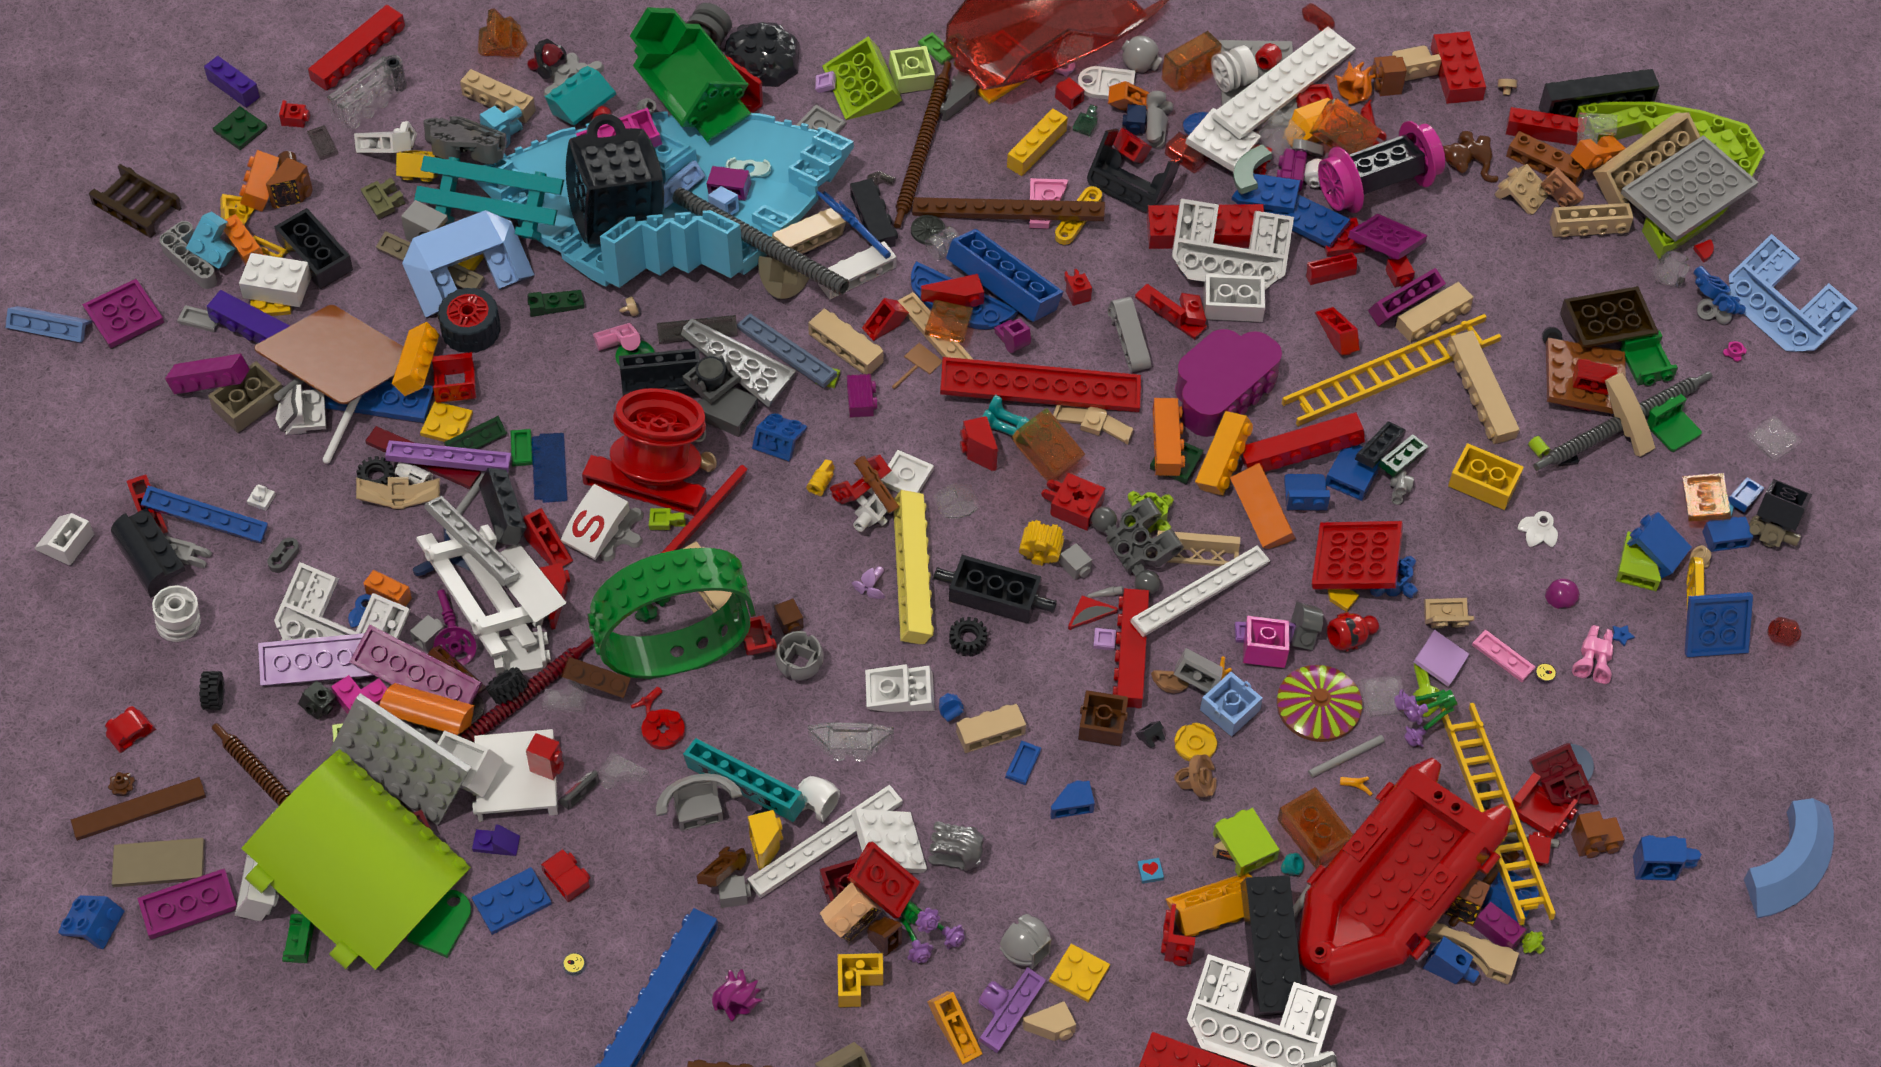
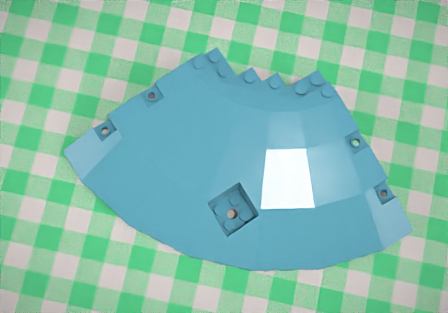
(678, 238)

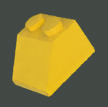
(409, 165)
(765, 836)

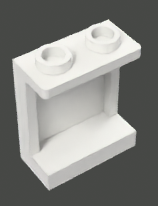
(526, 659)

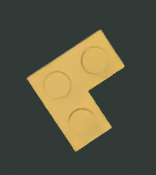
(857, 971)

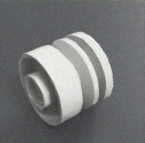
(1234, 68)
(176, 613)

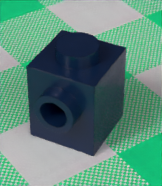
(1135, 119)

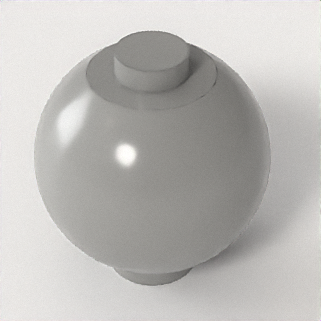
(1141, 54)

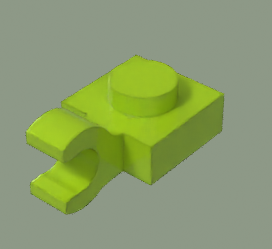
(663, 517)

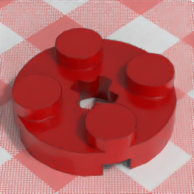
(655, 720)

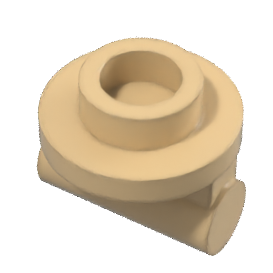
(708, 461)

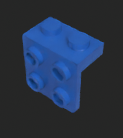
(1306, 492)
(1498, 895)
(93, 919)

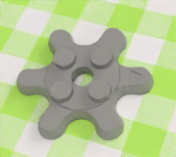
(567, 70)
(624, 535)

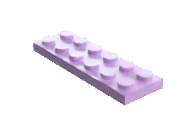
(309, 660)

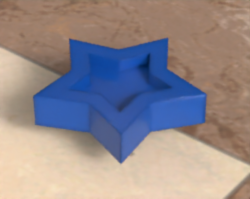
(1622, 634)

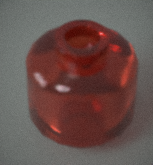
(1784, 631)

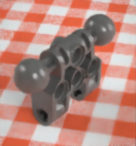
(1145, 514)

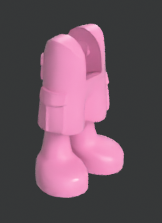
(1595, 648)

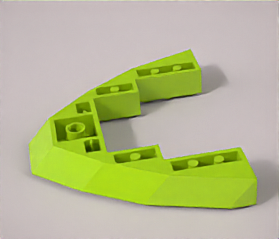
(1727, 134)

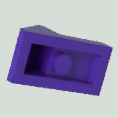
(496, 842)

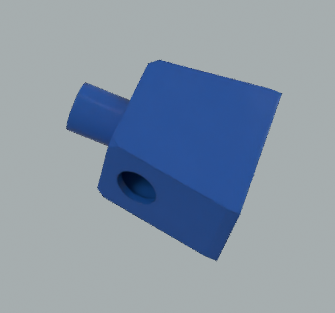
(1450, 962)

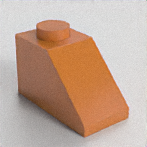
(1126, 93)

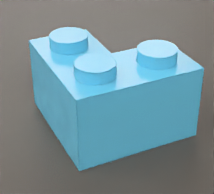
(207, 242)

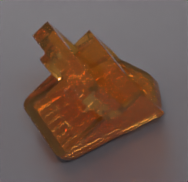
(501, 36)

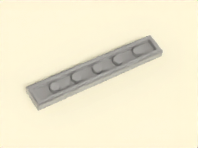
(472, 540)

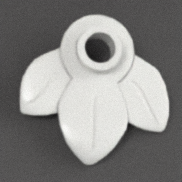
(1539, 531)

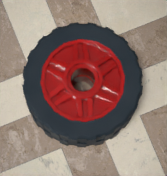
(469, 320)

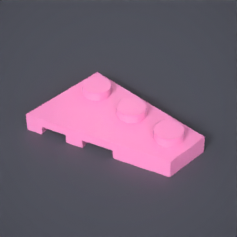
(1046, 190)

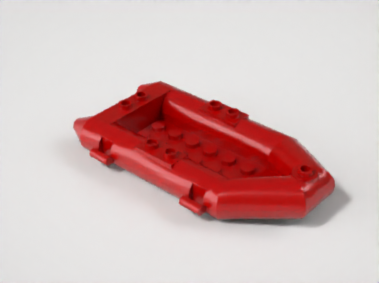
(1396, 877)

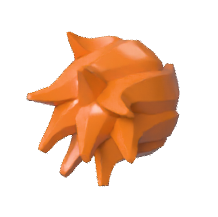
(1355, 84)

